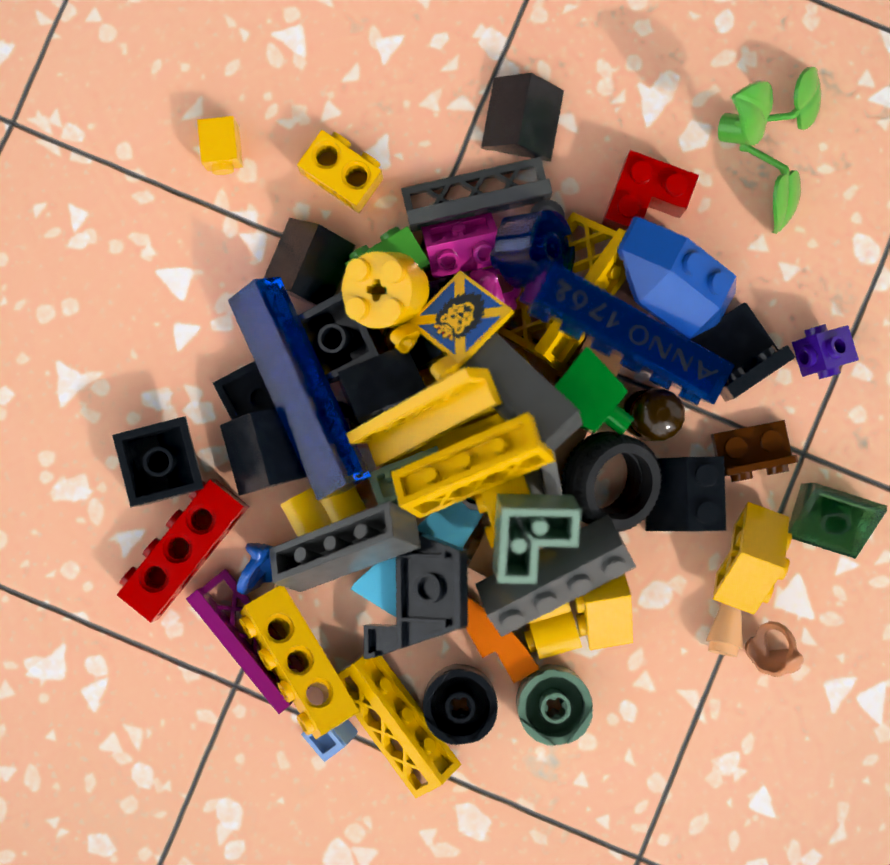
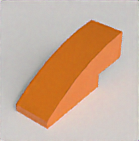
(509, 647)

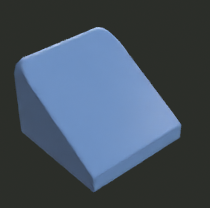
(332, 741)

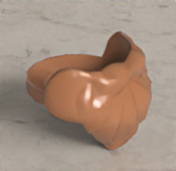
(773, 662)

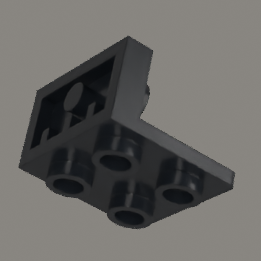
(747, 346)

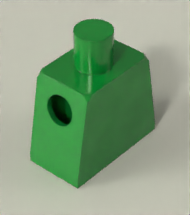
(595, 393)

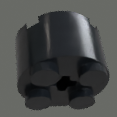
(460, 725)

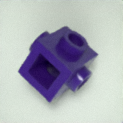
(818, 354)

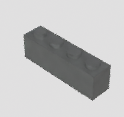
(526, 390)
(344, 547)
(561, 577)

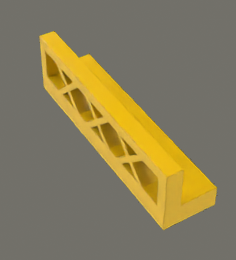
(428, 415)
(471, 466)
(400, 721)

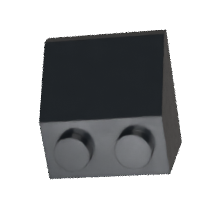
(338, 338)
(158, 462)
(690, 495)

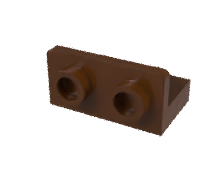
(754, 449)

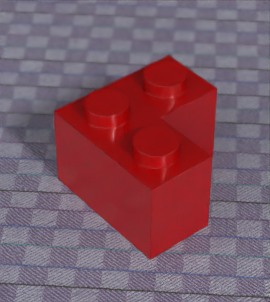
(646, 184)

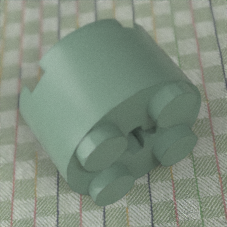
(560, 725)

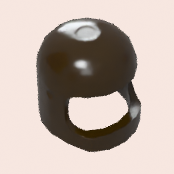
(656, 414)

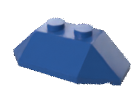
(675, 278)

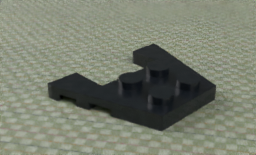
(428, 597)

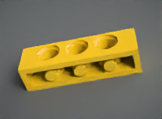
(279, 608)

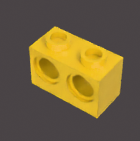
(335, 177)

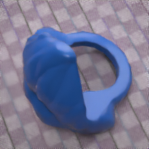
(257, 570)

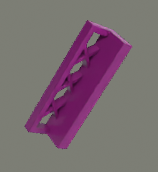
(236, 642)

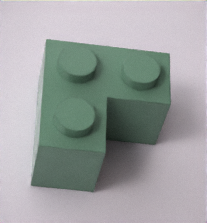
(526, 524)

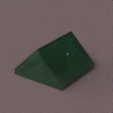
(834, 519)

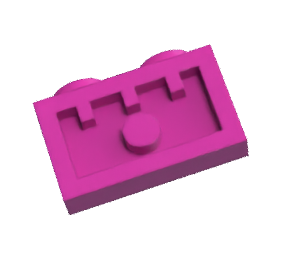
(460, 244)

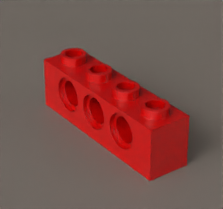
(154, 600)

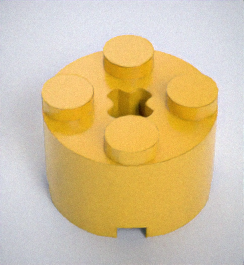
(365, 289)

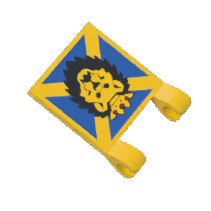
(456, 322)

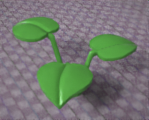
(748, 127)

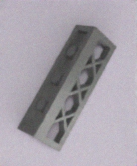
(477, 203)

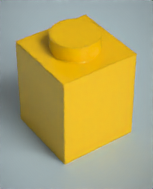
(220, 144)

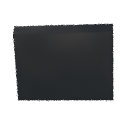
(522, 116)
(310, 261)
(380, 384)
(260, 452)

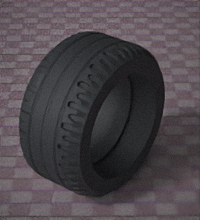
(641, 484)

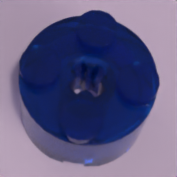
(526, 240)

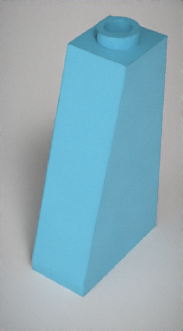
(449, 524)

